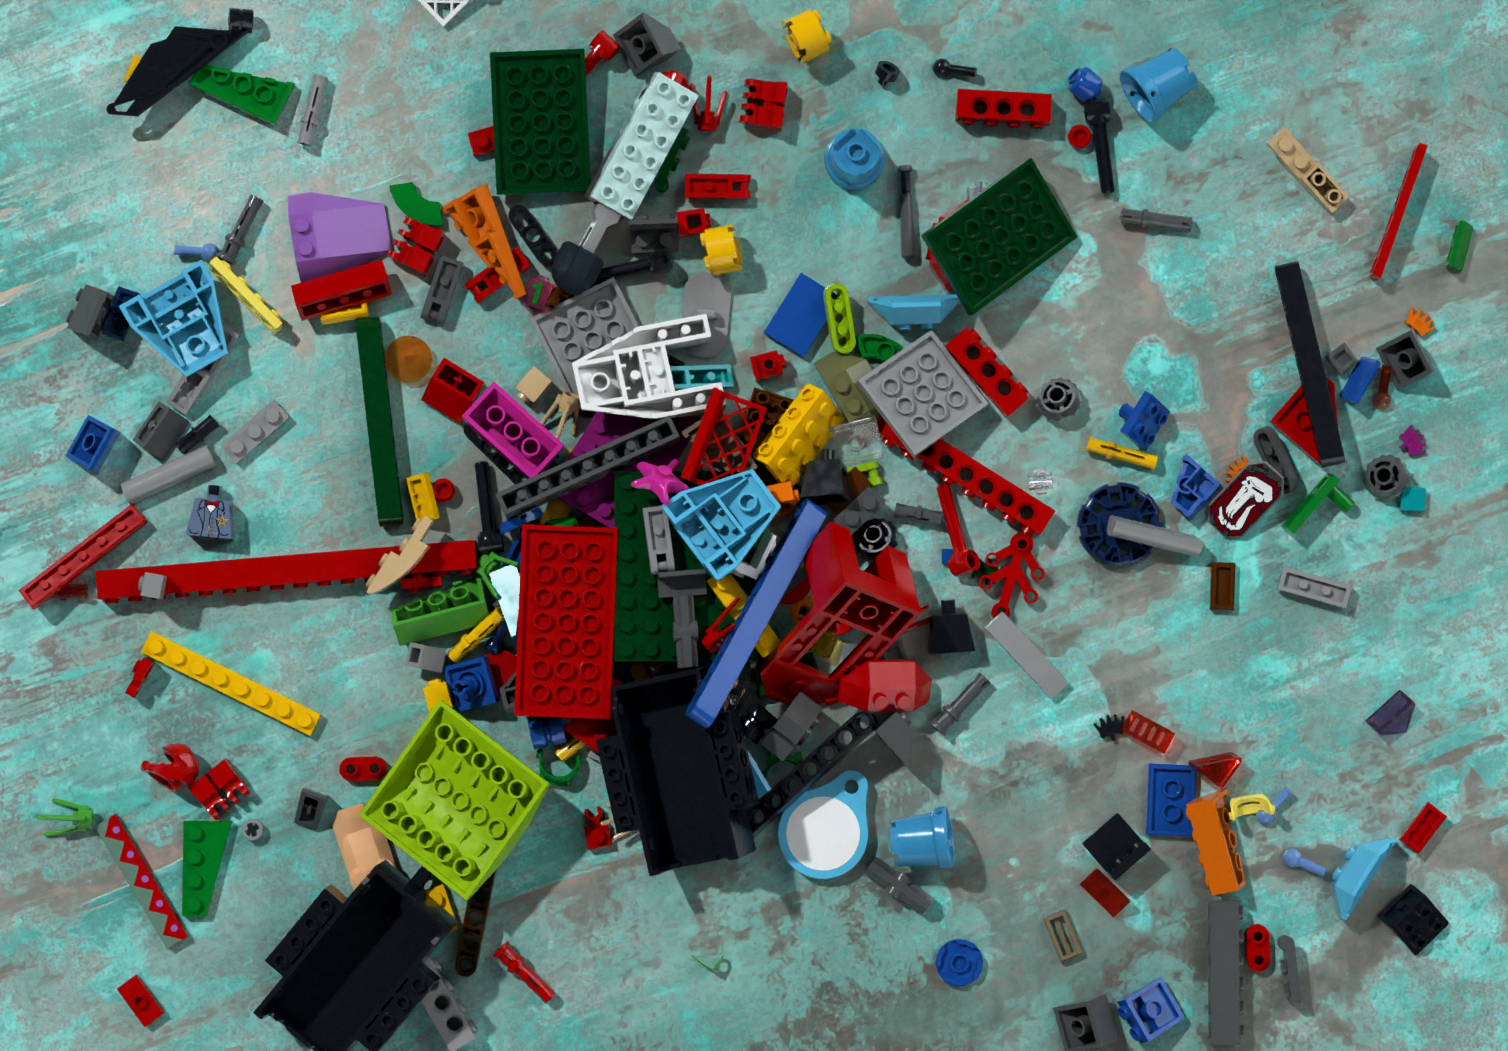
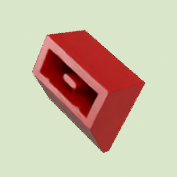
(452, 390)

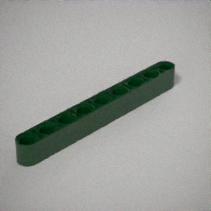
(379, 421)

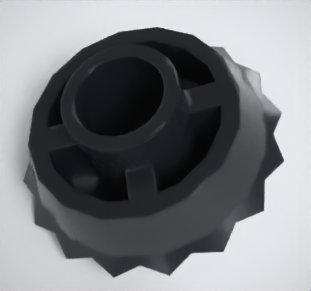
(874, 537)

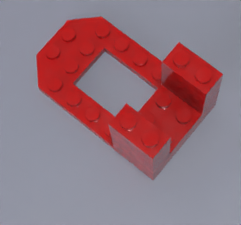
(871, 600)

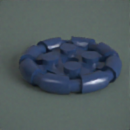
(1117, 508)

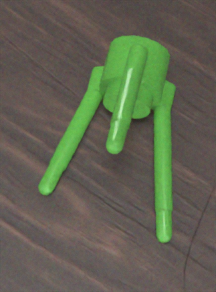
(488, 563)
(82, 818)

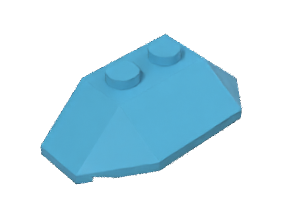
(914, 310)
(1357, 872)

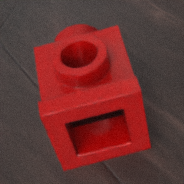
(685, 217)
(762, 373)

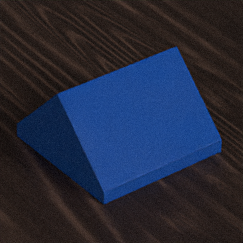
(93, 444)

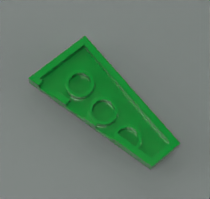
(251, 94)
(202, 857)

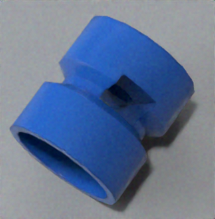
(546, 731)

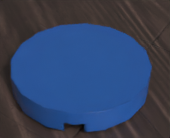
(518, 521)
(959, 962)

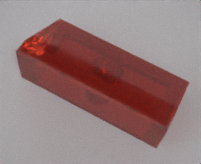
(1105, 892)

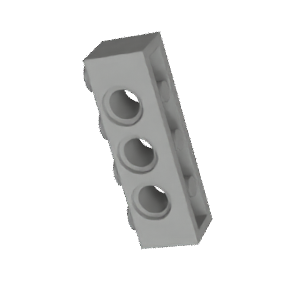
(453, 1038)

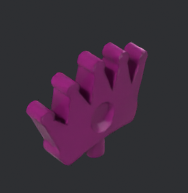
(1411, 442)

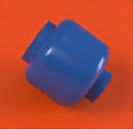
(1085, 84)

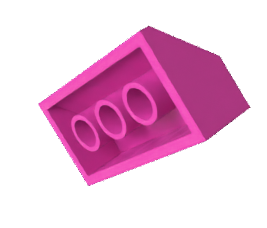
(512, 431)

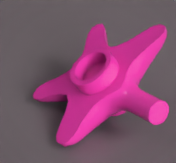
(660, 479)

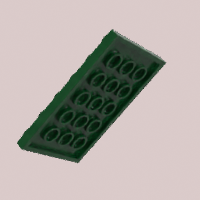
(540, 121)
(999, 236)

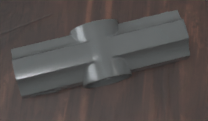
(685, 631)
(898, 885)

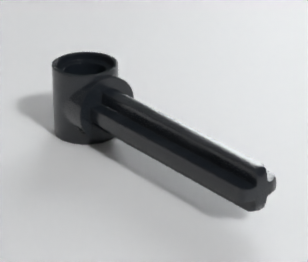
(1098, 115)
(636, 267)
(489, 539)

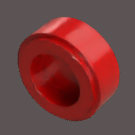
(1079, 136)

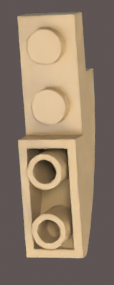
(1306, 170)
(395, 566)

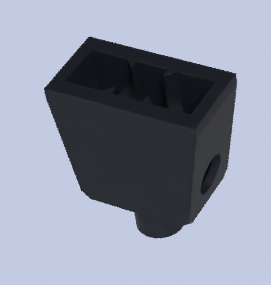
(826, 480)
(949, 631)

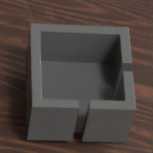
(793, 727)

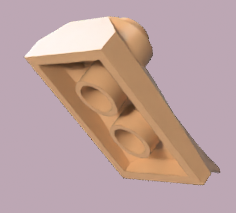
(360, 844)

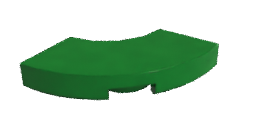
(415, 206)
(877, 347)

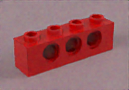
(1038, 102)
(1005, 403)

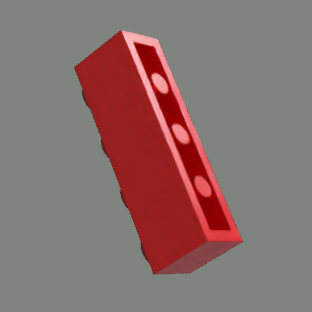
(341, 290)

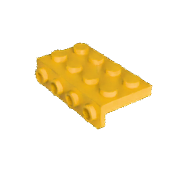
(799, 435)

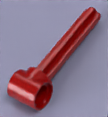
(602, 48)
(963, 559)

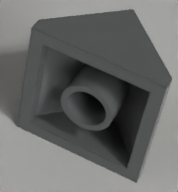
(1406, 358)

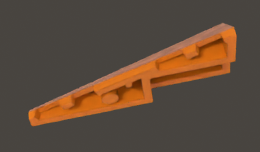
(479, 220)

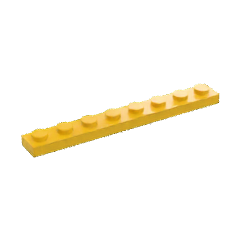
(231, 683)

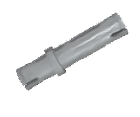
(305, 137)

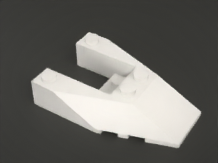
(635, 376)

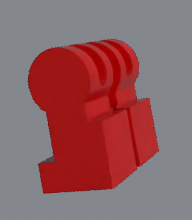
(774, 98)
(418, 256)
(207, 788)

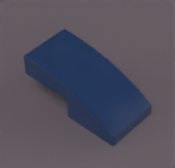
(116, 323)

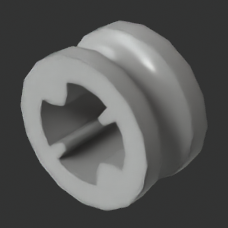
(259, 831)

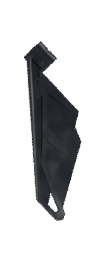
(177, 59)

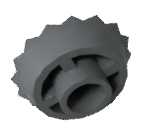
(1063, 404)
(1386, 477)

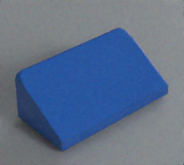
(1359, 380)

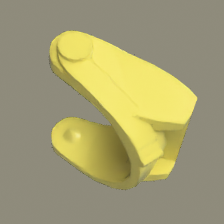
(1250, 808)

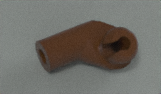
(555, 297)

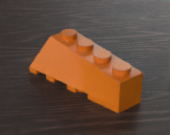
(1216, 842)

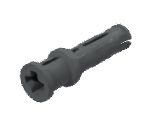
(236, 239)
(953, 711)

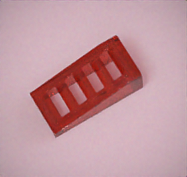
(1166, 740)

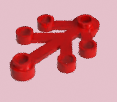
(1013, 571)

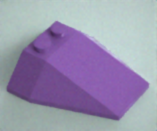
(335, 233)

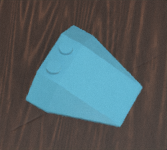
(181, 319)
(722, 519)

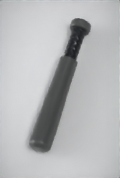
(907, 219)

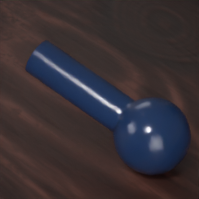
(495, 644)

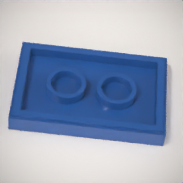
(799, 316)
(1167, 794)

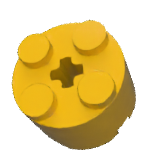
(806, 35)
(722, 250)

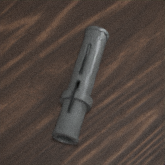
(1147, 218)

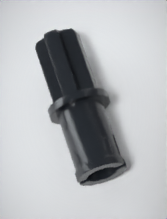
(197, 434)

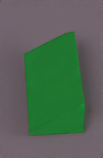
(1459, 246)

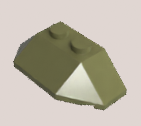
(840, 376)

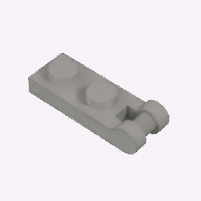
(658, 539)

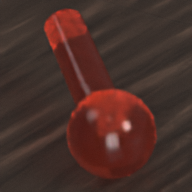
(1382, 399)

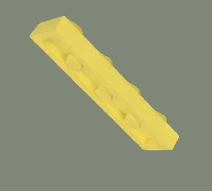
(240, 289)

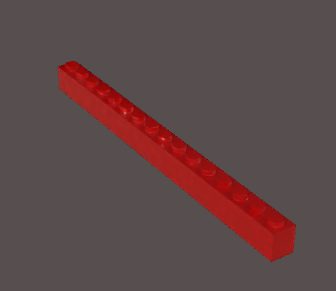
(281, 571)

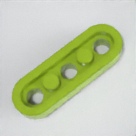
(844, 327)

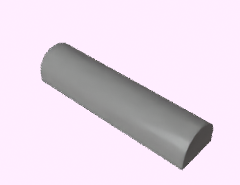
(168, 475)
(1154, 536)

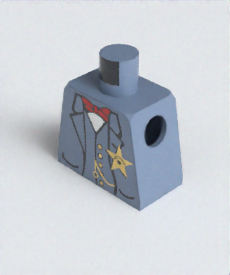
(211, 516)

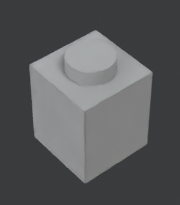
(425, 657)

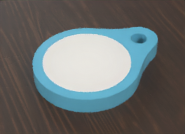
(826, 828)

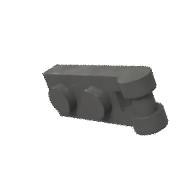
(442, 289)
(1289, 968)

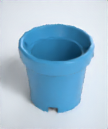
(1157, 83)
(854, 159)
(923, 840)

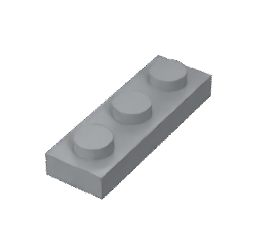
(255, 431)
(1314, 587)

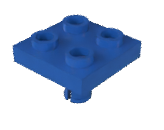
(1143, 420)
(471, 684)

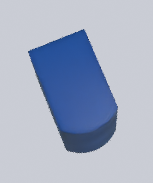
(946, 554)

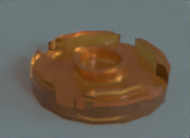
(408, 359)

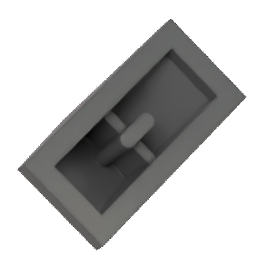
(310, 808)

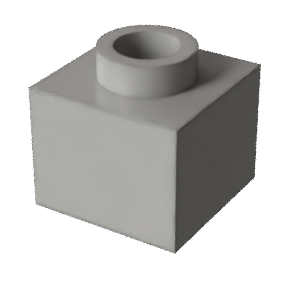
(152, 585)

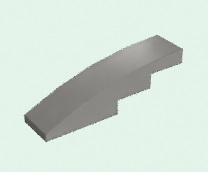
(191, 387)
(1026, 655)

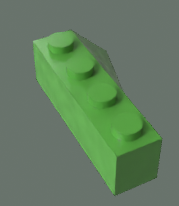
(441, 612)

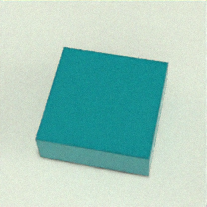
(1412, 499)

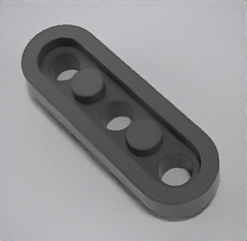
(1270, 450)

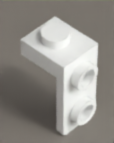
(757, 562)

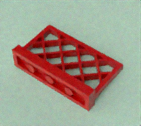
(705, 430)

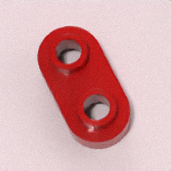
(363, 768)
(1257, 948)

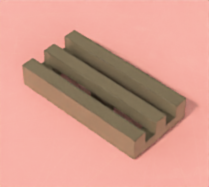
(1070, 954)

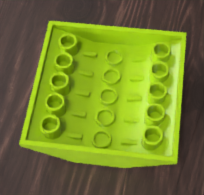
(455, 801)

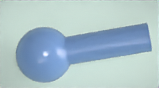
(207, 252)
(1266, 819)
(1293, 858)

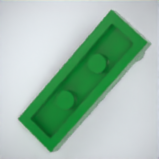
(1324, 488)

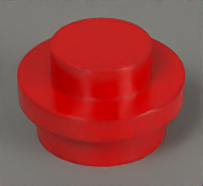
(443, 490)

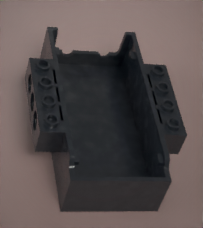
(674, 777)
(356, 963)

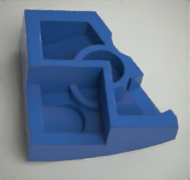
(1193, 488)

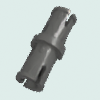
(918, 514)

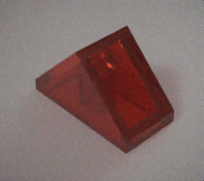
(1217, 768)

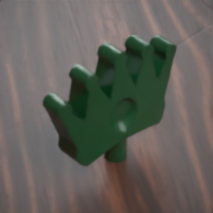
(984, 569)

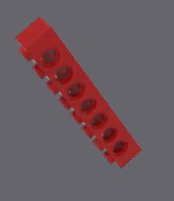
(1040, 512)

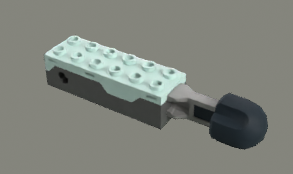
(626, 173)

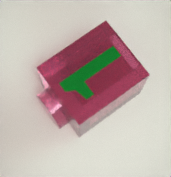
(537, 293)

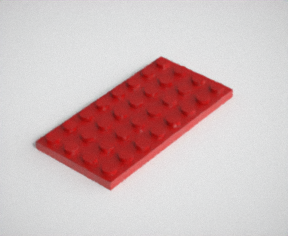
(566, 621)

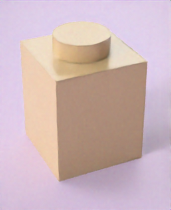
(533, 386)

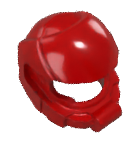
(179, 773)

